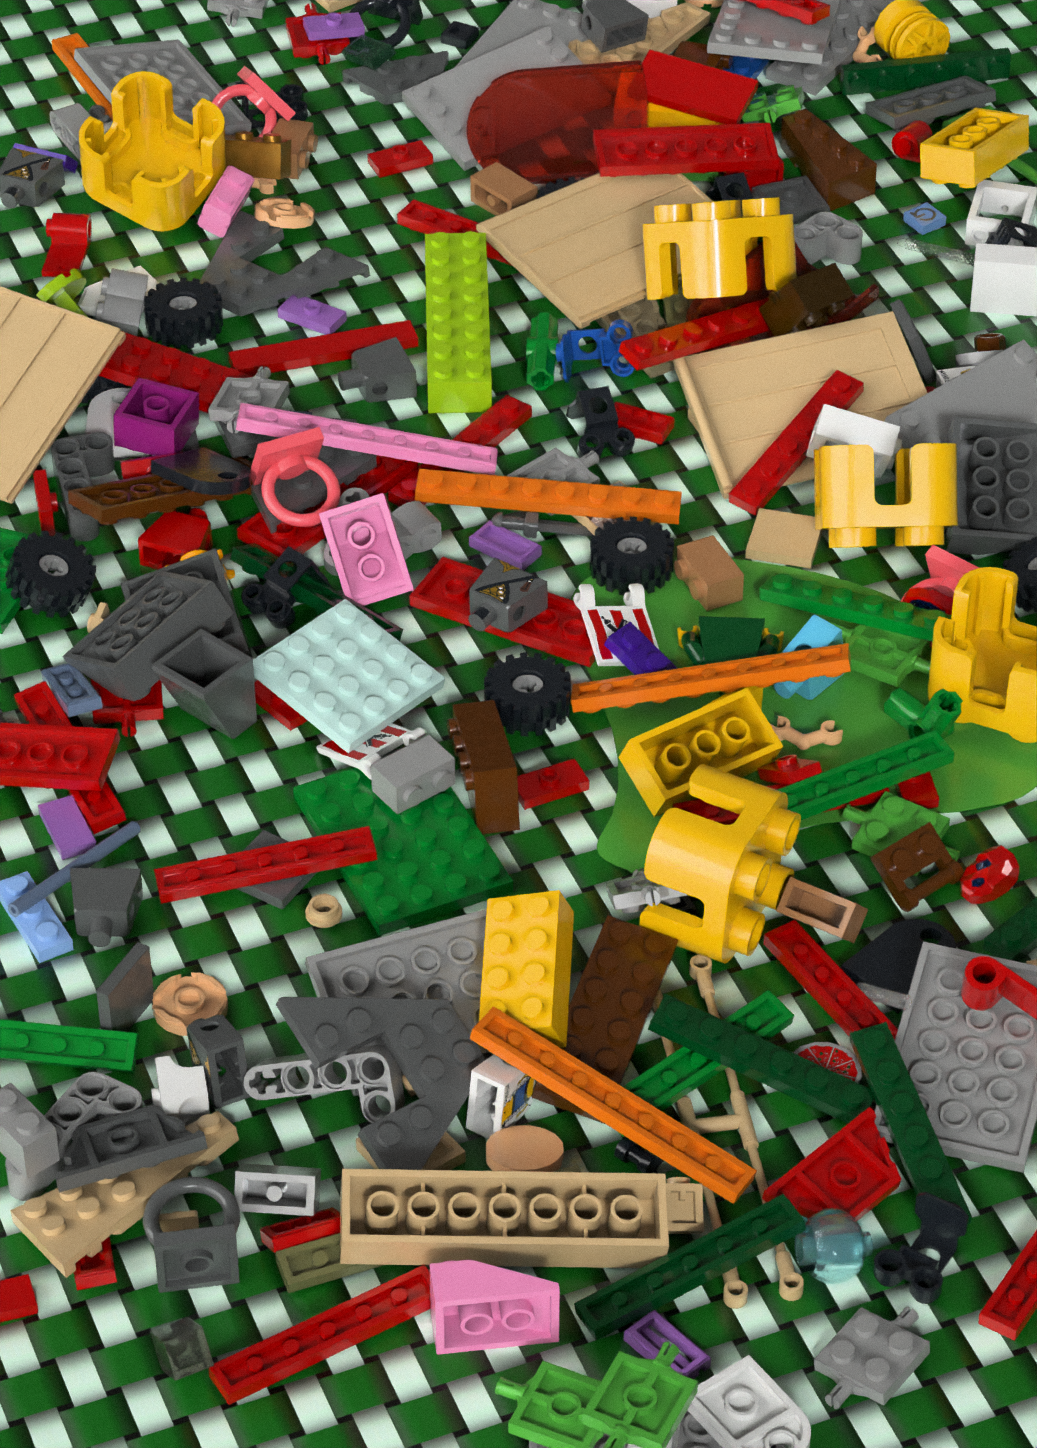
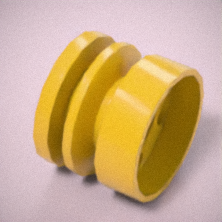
(910, 31)

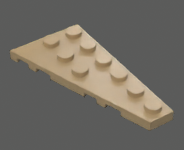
(662, 35)
(79, 1219)

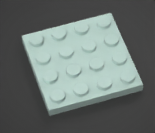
(346, 675)

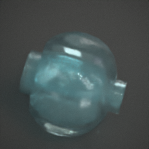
(834, 1245)

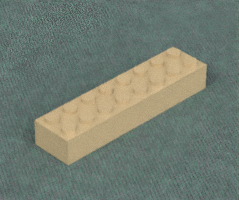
(503, 1218)

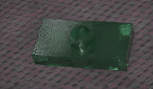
(368, 52)

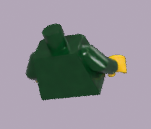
(728, 639)

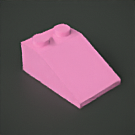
(367, 550)
(490, 1307)

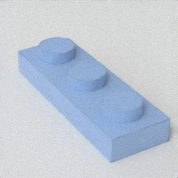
(39, 923)

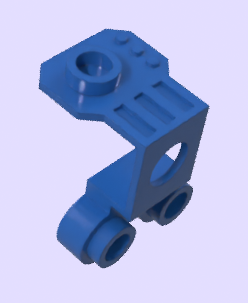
(607, 348)

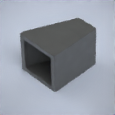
(211, 682)

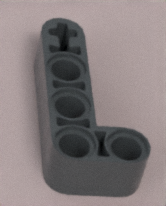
(74, 463)

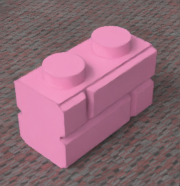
(225, 201)

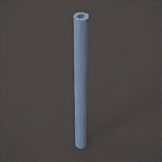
(63, 875)

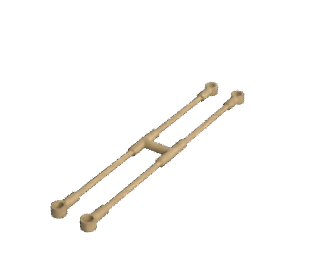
(701, 970)

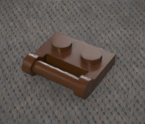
(909, 857)

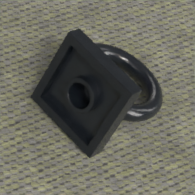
(405, 11)

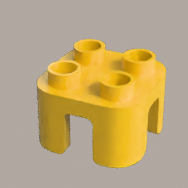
(150, 159)
(716, 247)
(923, 495)
(988, 655)
(725, 866)

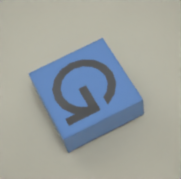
(924, 218)

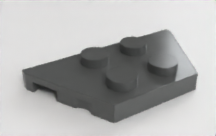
(396, 76)
(124, 1145)

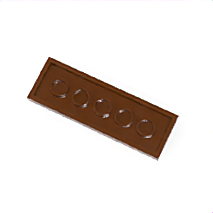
(139, 496)
(613, 1002)

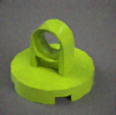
(63, 290)

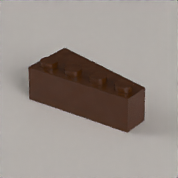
(828, 160)
(486, 765)

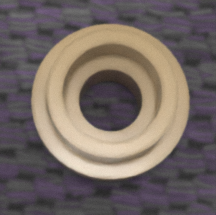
(323, 911)

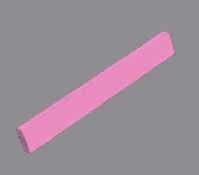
(370, 439)

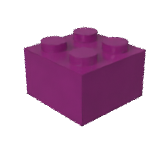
(156, 418)

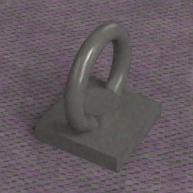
(194, 1255)

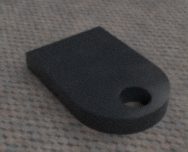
(203, 472)
(893, 955)

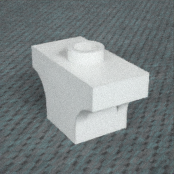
(180, 1090)

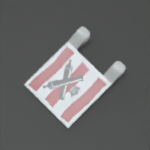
(605, 620)
(373, 748)

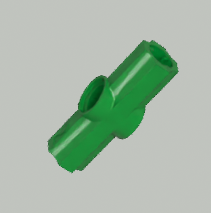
(542, 351)

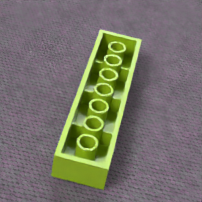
(457, 323)

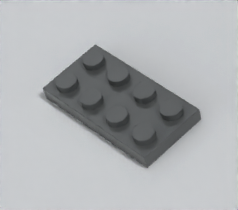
(931, 102)

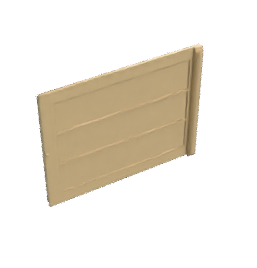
(588, 241)
(44, 374)
(756, 388)

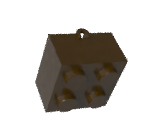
(806, 301)

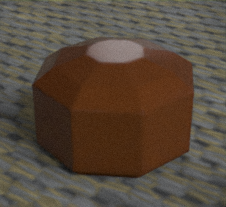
(989, 342)

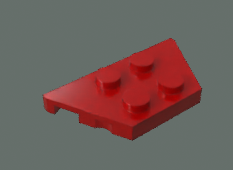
(843, 1173)

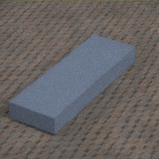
(72, 689)

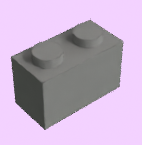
(413, 774)
(25, 1134)
(277, 1189)

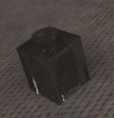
(181, 1348)

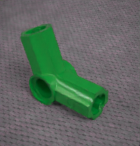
(920, 719)

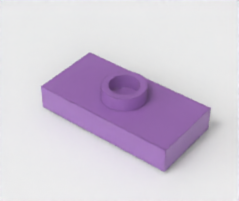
(333, 26)
(312, 314)

